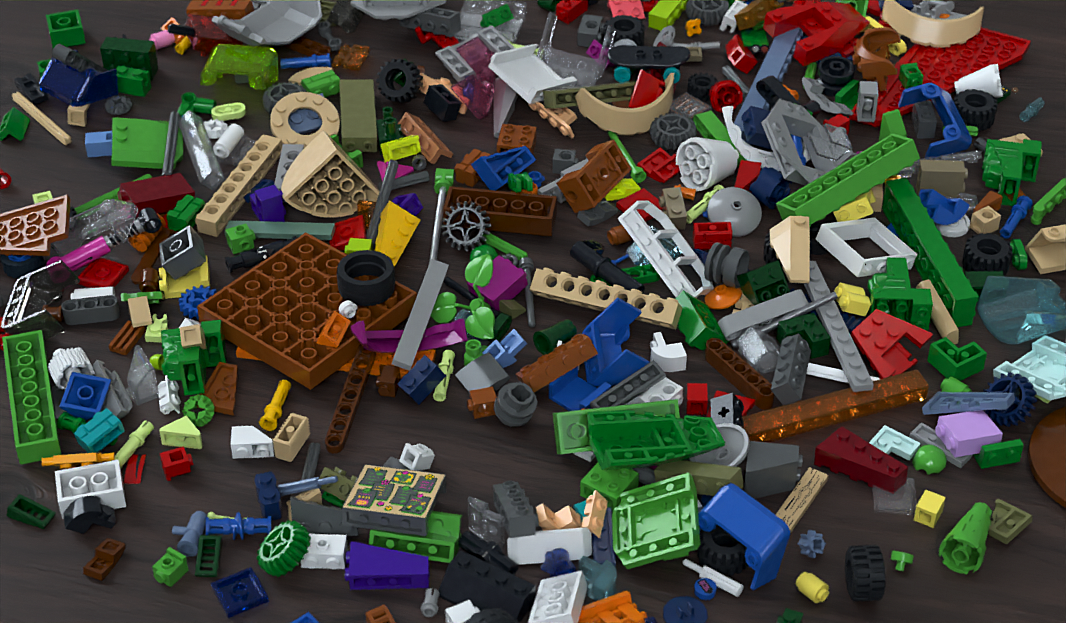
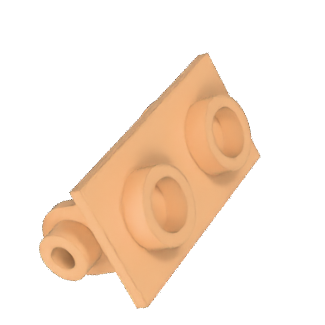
(596, 509)

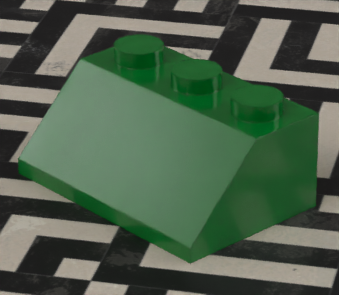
(697, 321)

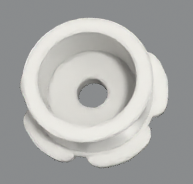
(347, 309)

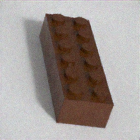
(507, 210)

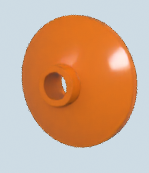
(722, 297)

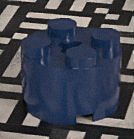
(770, 187)

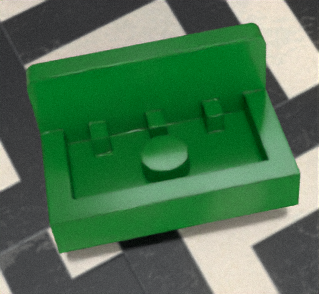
(999, 453)

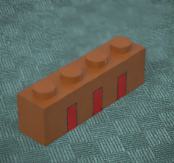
(230, 8)

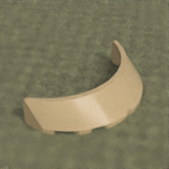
(931, 31)
(625, 120)

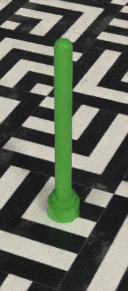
(637, 173)

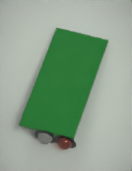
(755, 39)

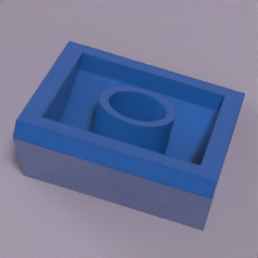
(84, 395)

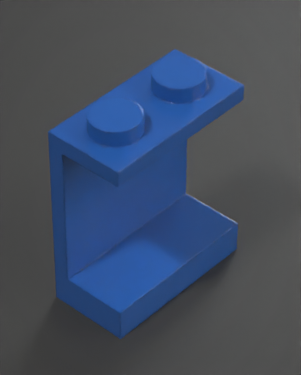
(573, 392)

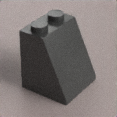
(771, 468)

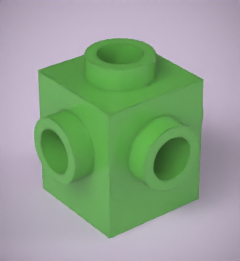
(240, 238)

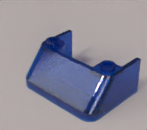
(75, 86)

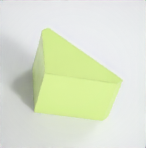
(180, 434)

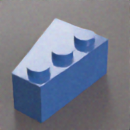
(496, 167)

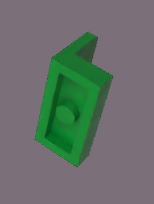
(848, 94)
(15, 124)

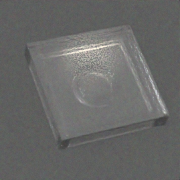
(900, 502)

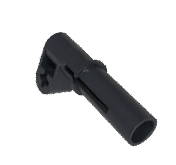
(590, 255)

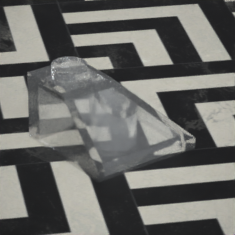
(141, 378)

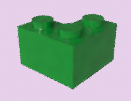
(956, 361)

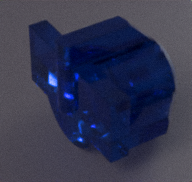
(558, 563)

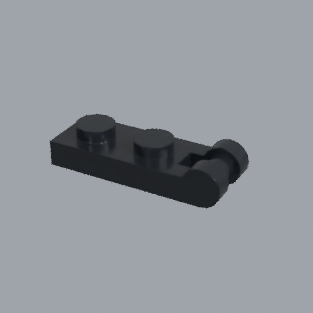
(30, 89)

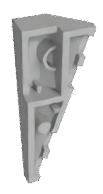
(503, 104)

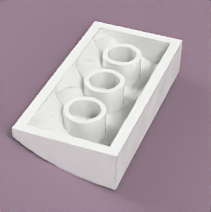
(559, 599)

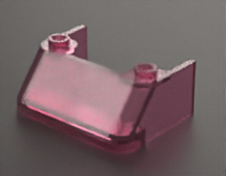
(479, 90)

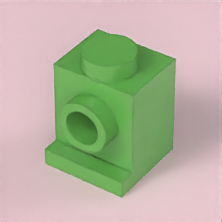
(170, 567)

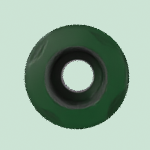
(547, 339)

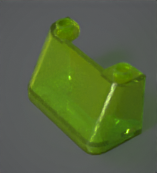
(254, 61)

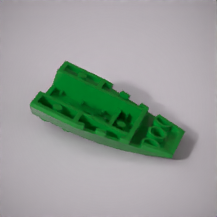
(638, 441)

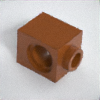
(482, 402)

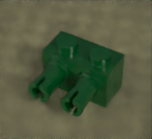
(387, 127)

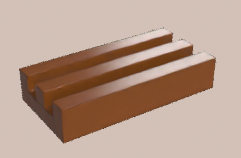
(124, 337)

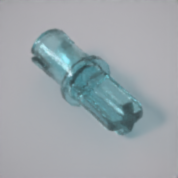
(1031, 109)

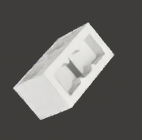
(662, 391)

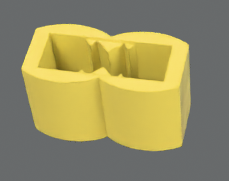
(852, 299)

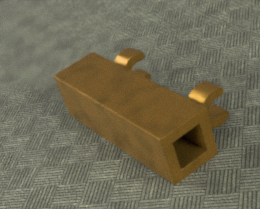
(755, 12)

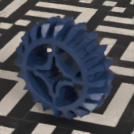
(1012, 384)

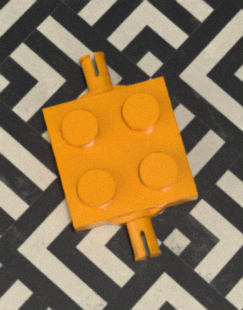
(77, 460)

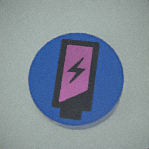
(705, 588)

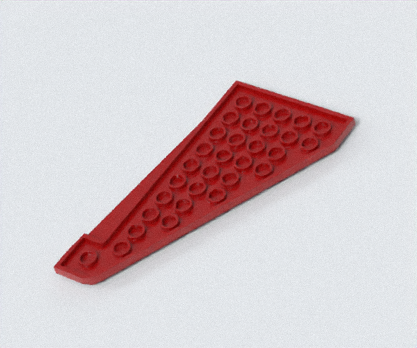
(948, 65)

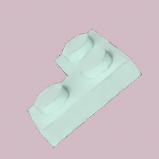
(893, 441)

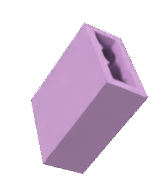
(967, 432)

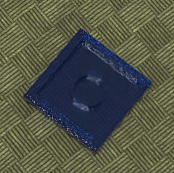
(239, 592)

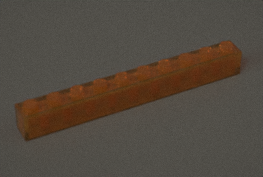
(835, 408)

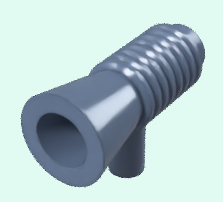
(189, 543)

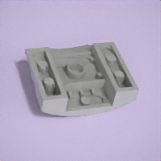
(458, 66)

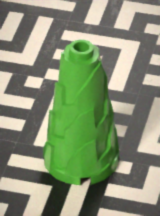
(965, 544)

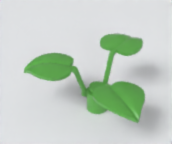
(482, 321)

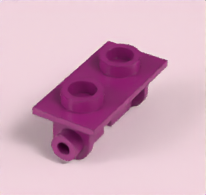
(594, 52)

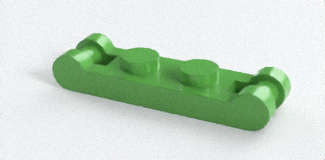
(1048, 202)

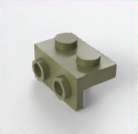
(340, 488)

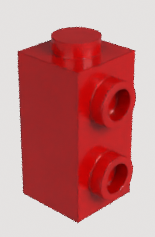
(570, 9)

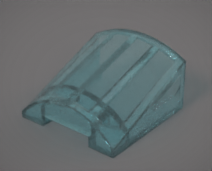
(1021, 308)

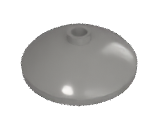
(742, 218)
(735, 448)

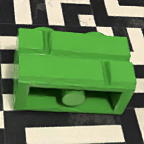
(322, 83)

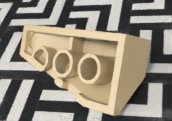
(792, 247)

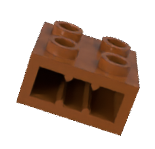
(516, 136)

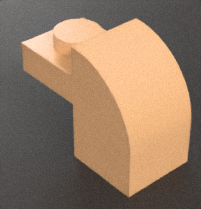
(563, 519)

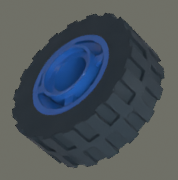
(21, 264)

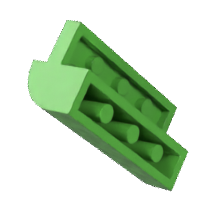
(439, 544)

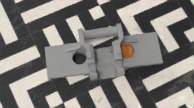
(941, 10)

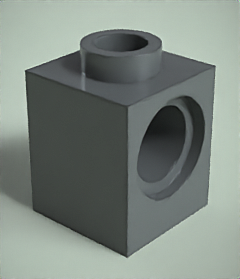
(563, 159)

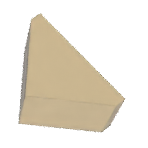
(139, 311)

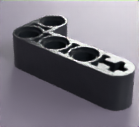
(773, 90)

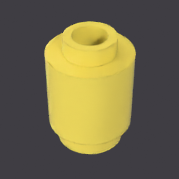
(812, 587)

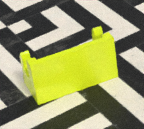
(401, 148)

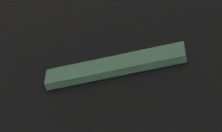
(287, 230)

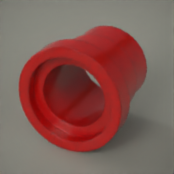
(5, 181)

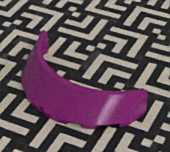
(388, 340)

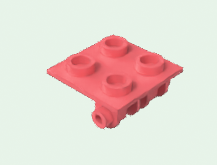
(626, 7)

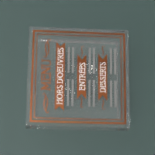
(688, 105)

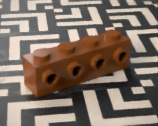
(557, 363)

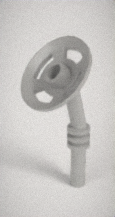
(667, 39)

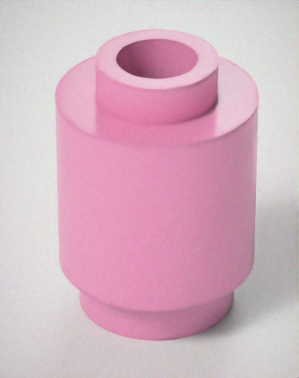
(162, 39)

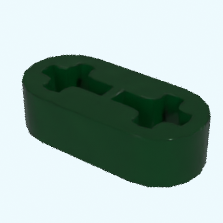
(501, 326)

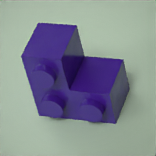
(268, 204)

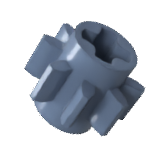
(811, 543)

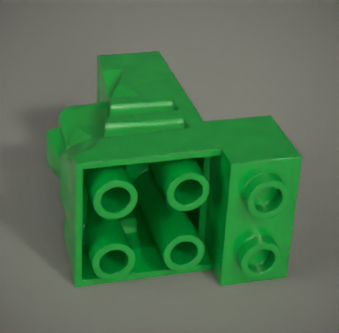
(1009, 164)
(894, 295)
(191, 362)

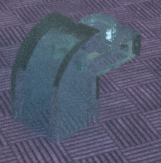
(601, 578)

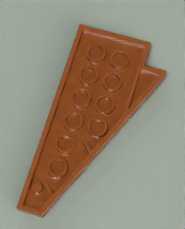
(35, 227)

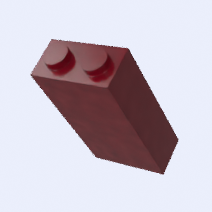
(156, 192)

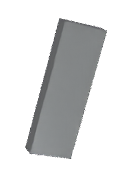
(927, 435)

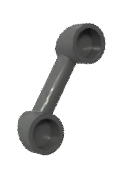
(325, 31)

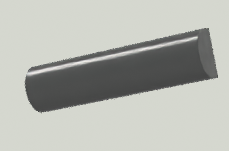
(630, 387)

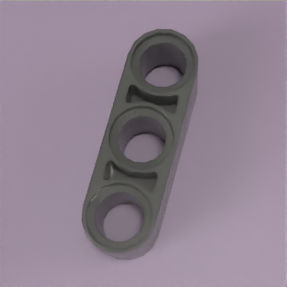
(90, 310)

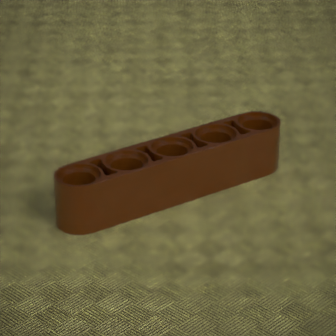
(739, 373)

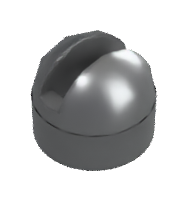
(422, 164)

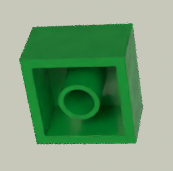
(66, 28)

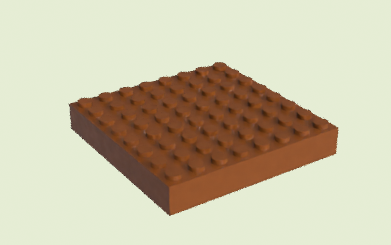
(285, 304)

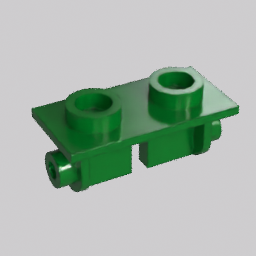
(497, 16)

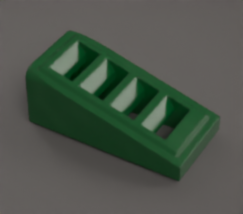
(21, 501)
(208, 541)

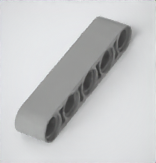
(761, 314)

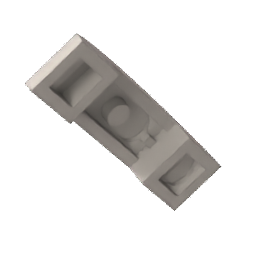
(814, 91)

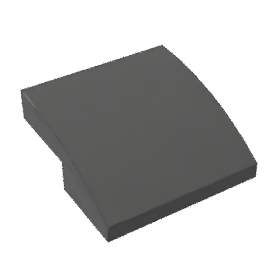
(483, 373)

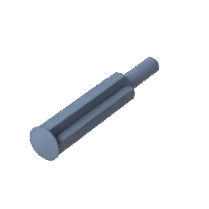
(304, 485)

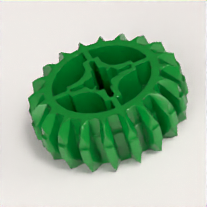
(283, 548)

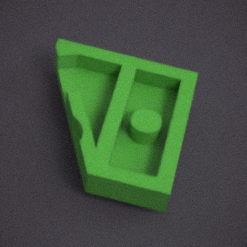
(153, 297)

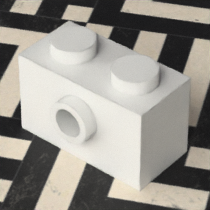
(329, 556)

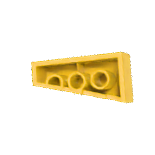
(394, 231)

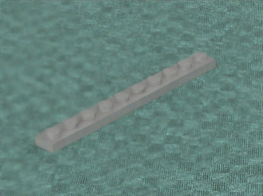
(840, 337)

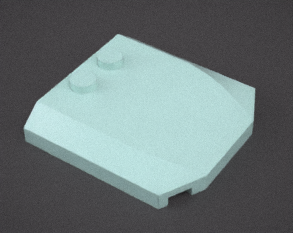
(1042, 366)

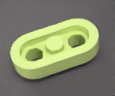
(228, 111)

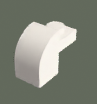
(668, 357)

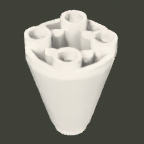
(985, 79)

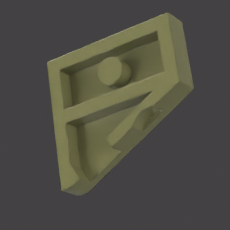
(1008, 521)

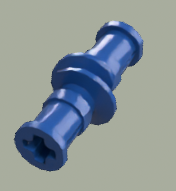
(238, 526)

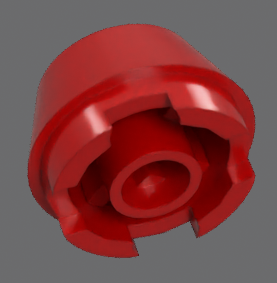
(725, 94)

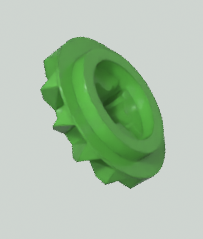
(203, 417)

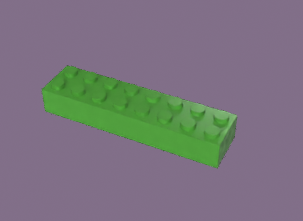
(850, 179)
(31, 397)

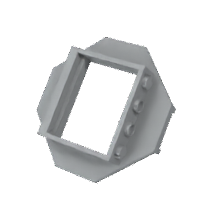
(395, 8)
(794, 119)

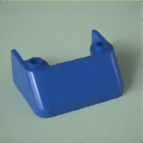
(955, 132)
(607, 335)
(752, 526)

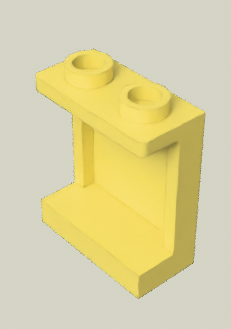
(856, 209)
(196, 277)

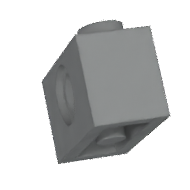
(867, 101)

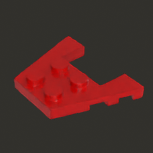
(880, 333)

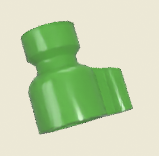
(473, 350)

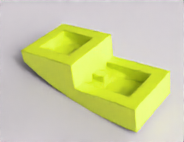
(623, 189)

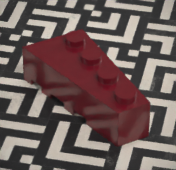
(860, 460)

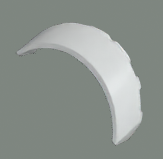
(749, 152)

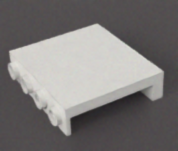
(527, 73)

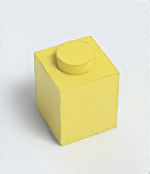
(929, 508)

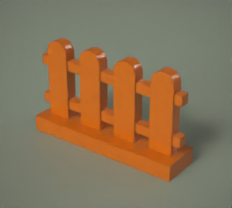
(611, 610)

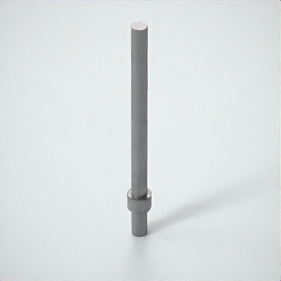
(799, 312)

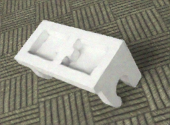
(729, 18)

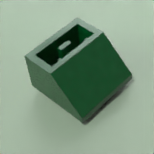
(763, 283)

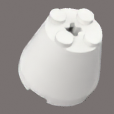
(705, 162)

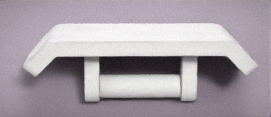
(534, 547)

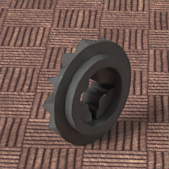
(118, 105)

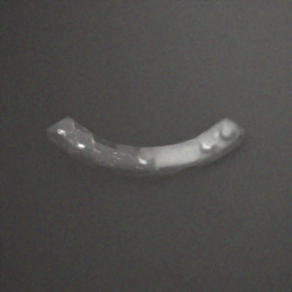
(970, 156)

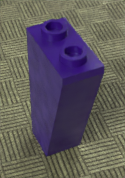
(385, 568)

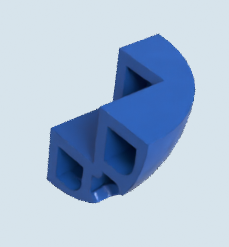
(941, 209)

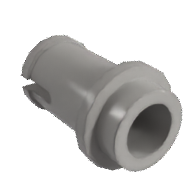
(429, 607)

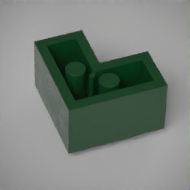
(809, 329)

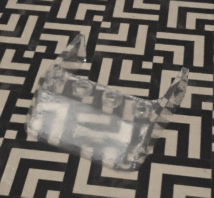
(566, 64)

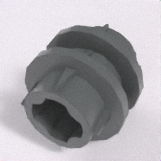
(515, 404)

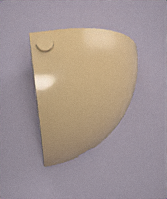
(326, 180)

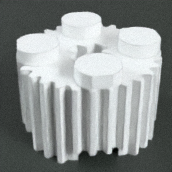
(66, 362)

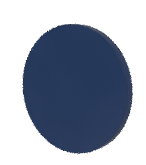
(684, 610)

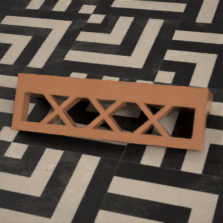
(430, 144)

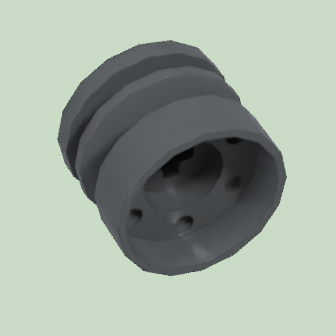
(726, 264)

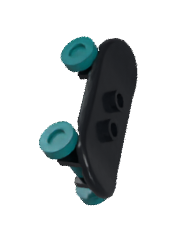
(647, 58)

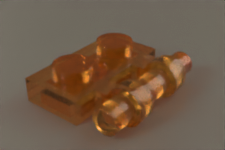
(352, 57)

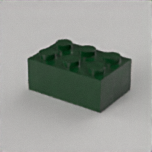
(129, 53)

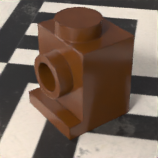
(388, 380)

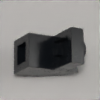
(88, 511)

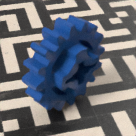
(189, 301)

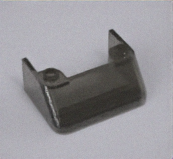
(30, 294)

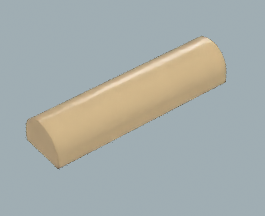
(940, 315)

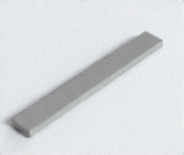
(420, 315)

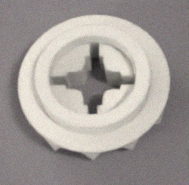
(219, 128)

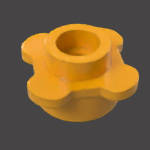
(689, 27)

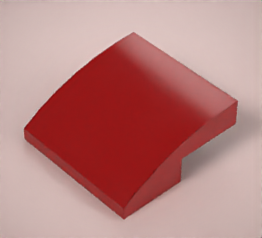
(660, 165)

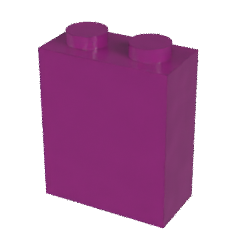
(505, 282)

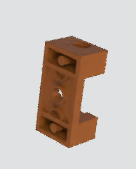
(596, 178)

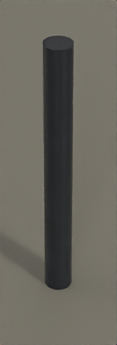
(464, 292)

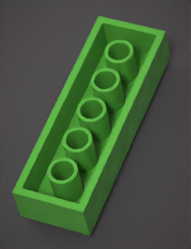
(572, 426)

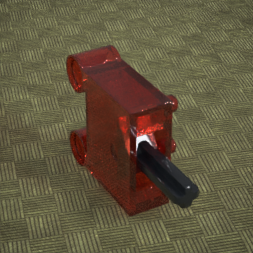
(202, 33)

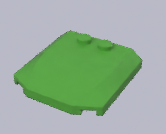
(142, 143)
(656, 521)

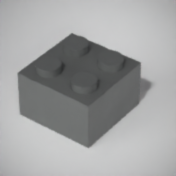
(182, 252)

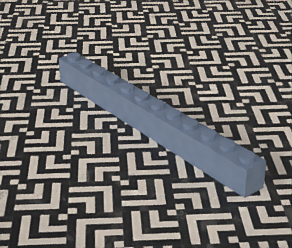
(774, 64)

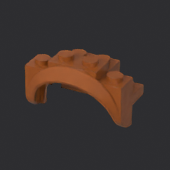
(876, 65)

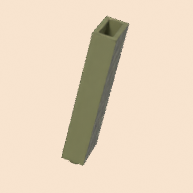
(358, 115)

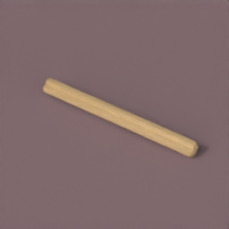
(45, 121)

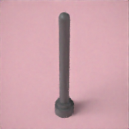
(528, 266)

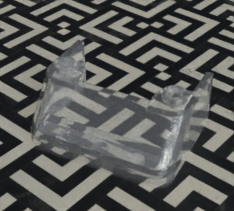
(110, 214)

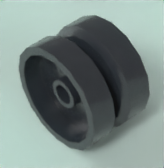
(835, 74)

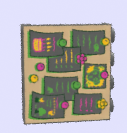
(393, 499)

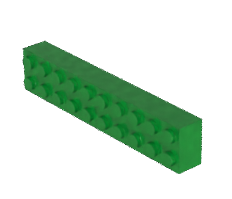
(933, 257)

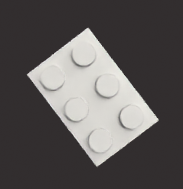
(91, 480)

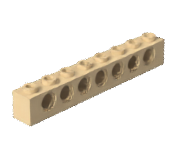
(231, 194)
(543, 278)

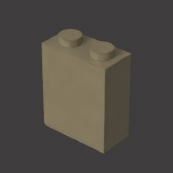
(942, 176)

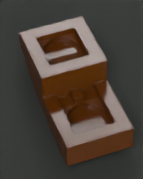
(105, 559)

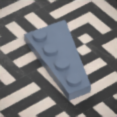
(967, 401)

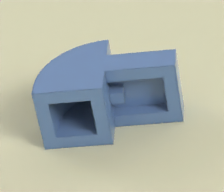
(506, 349)

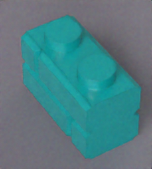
(99, 431)

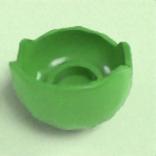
(929, 459)

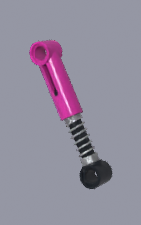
(147, 222)

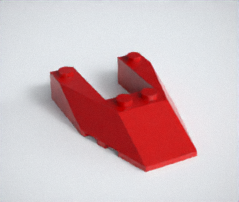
(826, 23)

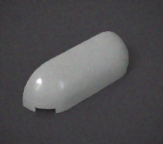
(117, 398)

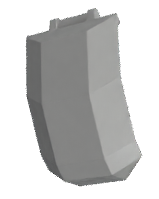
(273, 23)

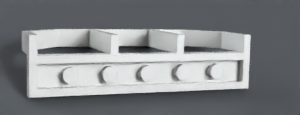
(658, 255)

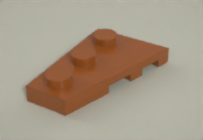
(222, 388)

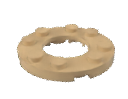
(300, 100)

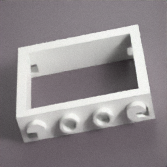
(833, 235)

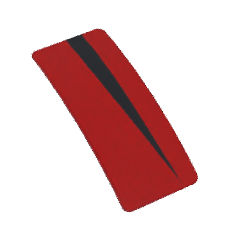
(134, 469)

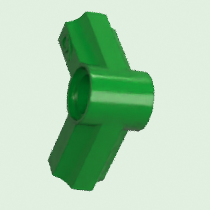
(195, 104)

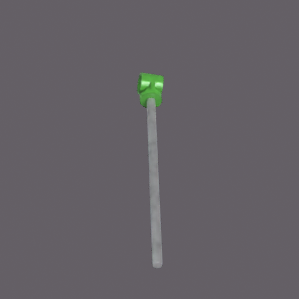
(443, 179)

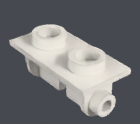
(168, 396)

